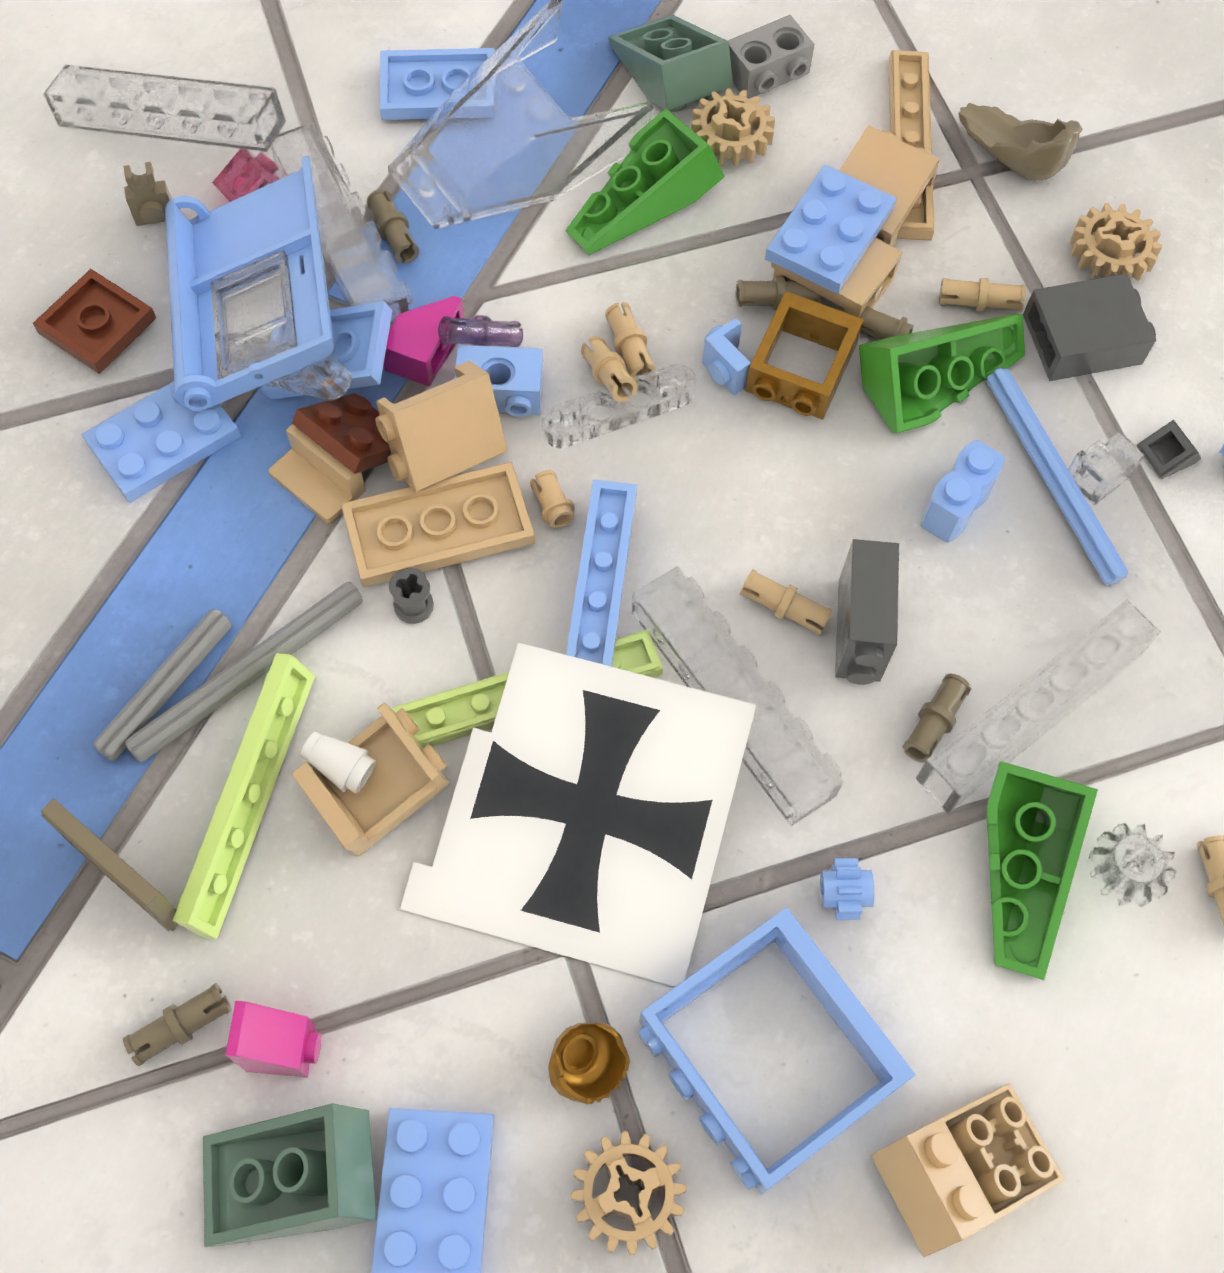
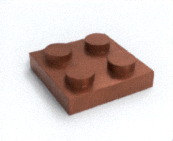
(94, 320)
(345, 431)

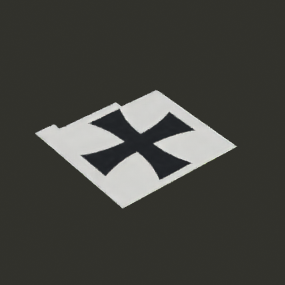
(589, 816)

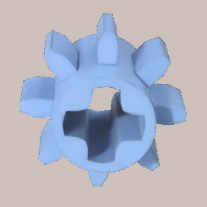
(847, 888)

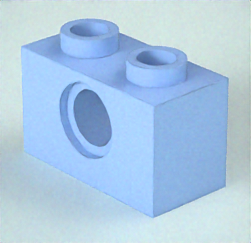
(515, 367)

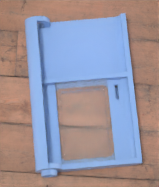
(246, 290)

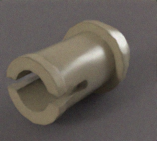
(883, 325)

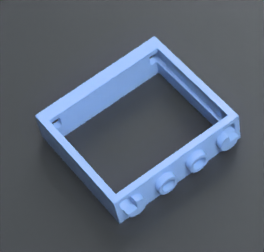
(835, 998)

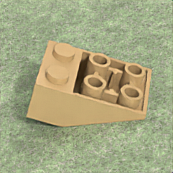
(967, 1170)

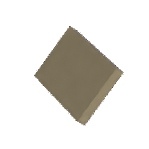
(110, 864)

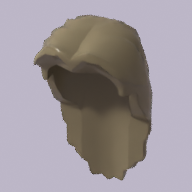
(1026, 147)

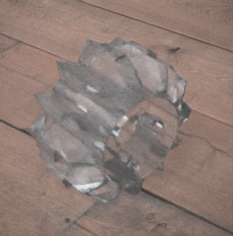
(1144, 853)

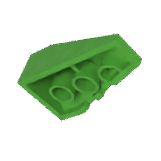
(658, 177)
(928, 370)
(1033, 852)

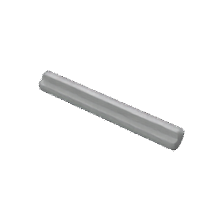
(162, 684)

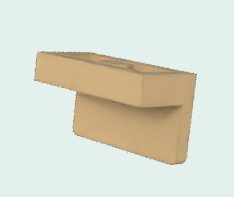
(316, 477)

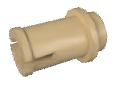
(556, 508)

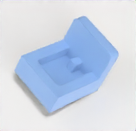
(723, 358)

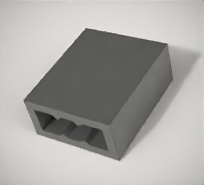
(1089, 327)
(867, 611)

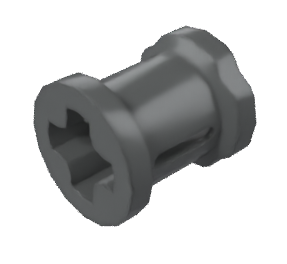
(411, 595)

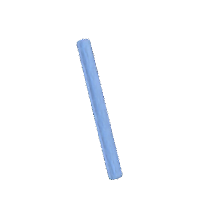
(1057, 477)

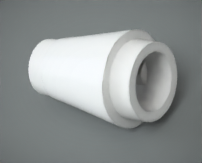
(339, 761)

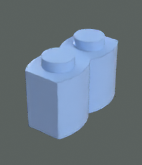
(962, 491)

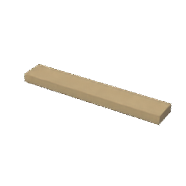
(912, 124)

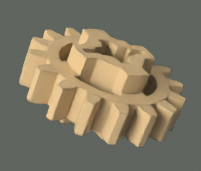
(733, 126)
(1115, 243)
(650, 1181)

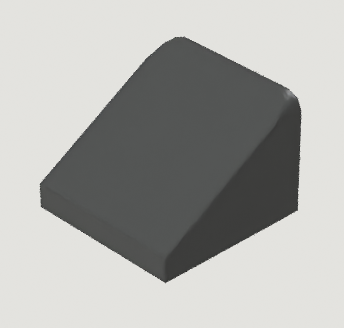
(1169, 450)

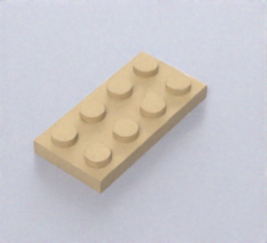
(439, 524)

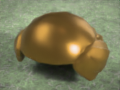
(588, 1062)

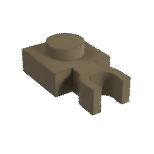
(145, 196)

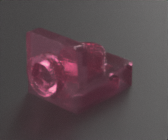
(245, 174)

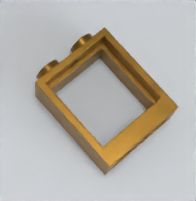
(814, 323)

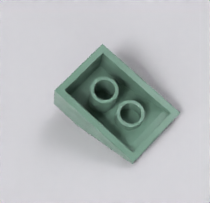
(674, 61)
(288, 1176)

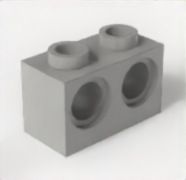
(770, 56)

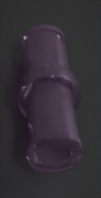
(480, 331)

